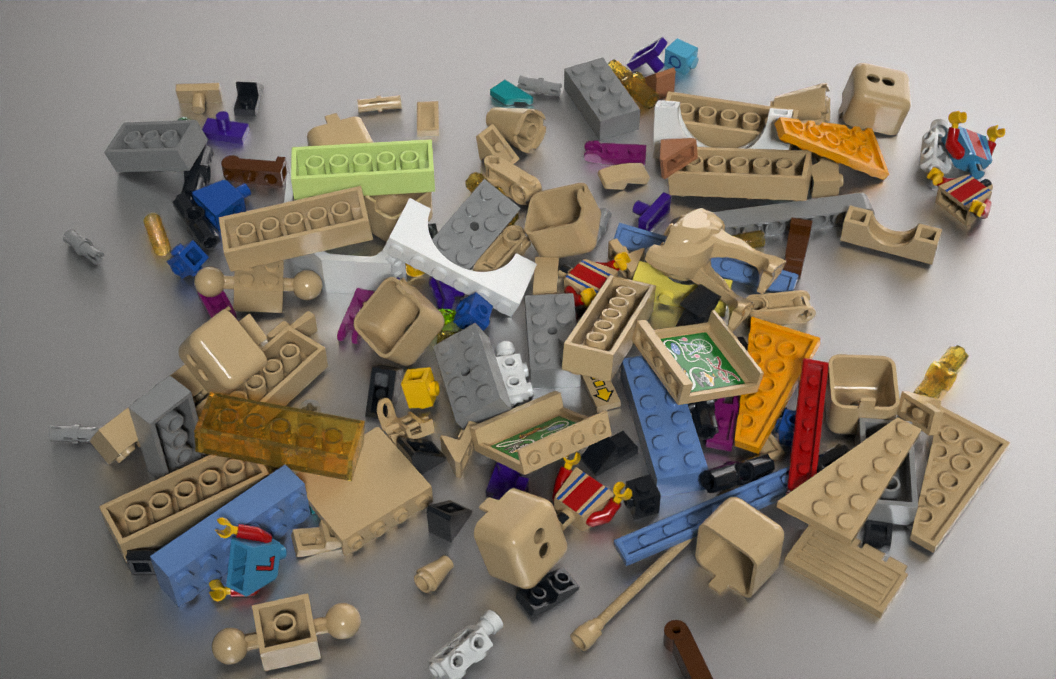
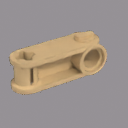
(513, 180)
(503, 249)
(781, 307)

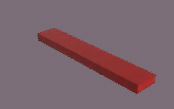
(807, 423)

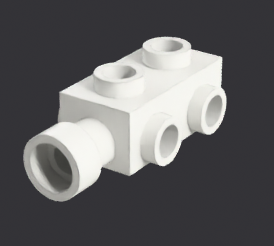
(932, 149)
(513, 374)
(469, 651)

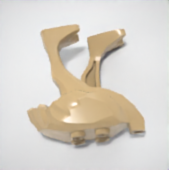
(689, 252)

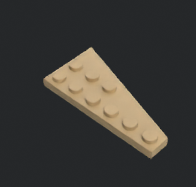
(956, 468)
(850, 487)

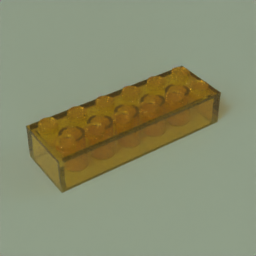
(279, 436)

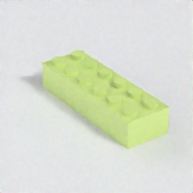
(376, 167)

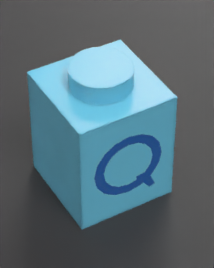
(681, 56)

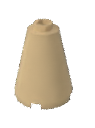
(810, 102)
(518, 126)

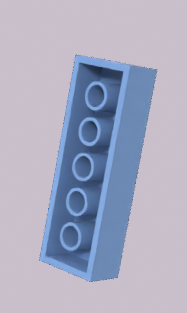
(663, 430)
(201, 555)

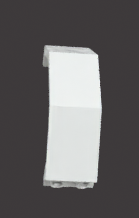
(348, 272)

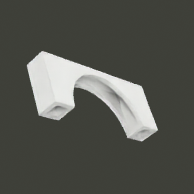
(670, 125)
(414, 246)

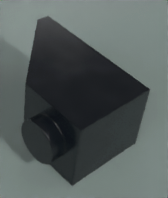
(384, 383)

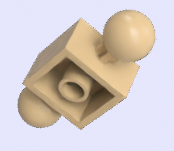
(259, 286)
(286, 632)

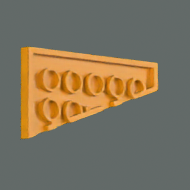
(837, 142)
(780, 356)

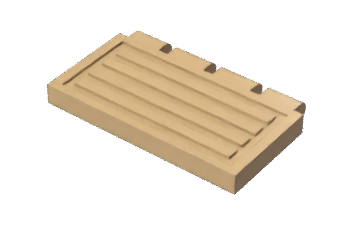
(848, 570)

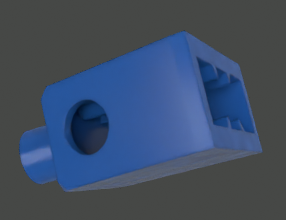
(221, 200)

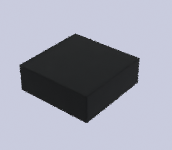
(878, 534)
(140, 561)

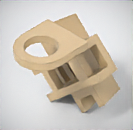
(396, 427)

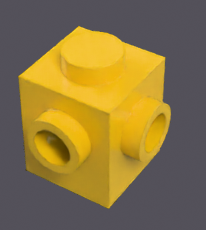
(420, 388)

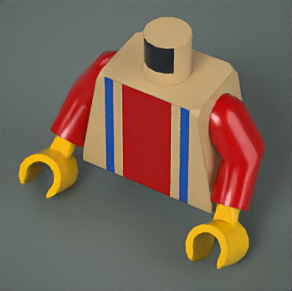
(962, 196)
(589, 277)
(584, 500)

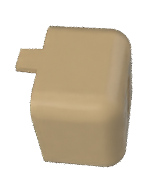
(876, 98)
(339, 132)
(386, 209)
(563, 221)
(389, 314)
(222, 354)
(861, 381)
(519, 538)
(739, 547)

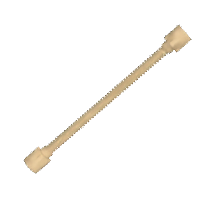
(590, 631)

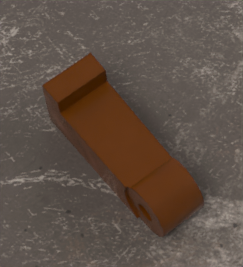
(255, 171)
(797, 245)
(681, 643)

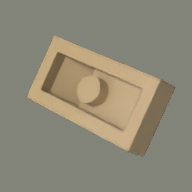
(492, 143)
(615, 247)
(921, 411)
(458, 450)

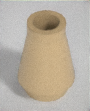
(431, 575)

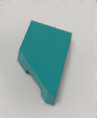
(509, 93)

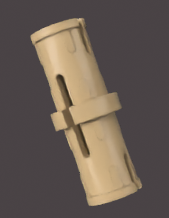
(379, 104)

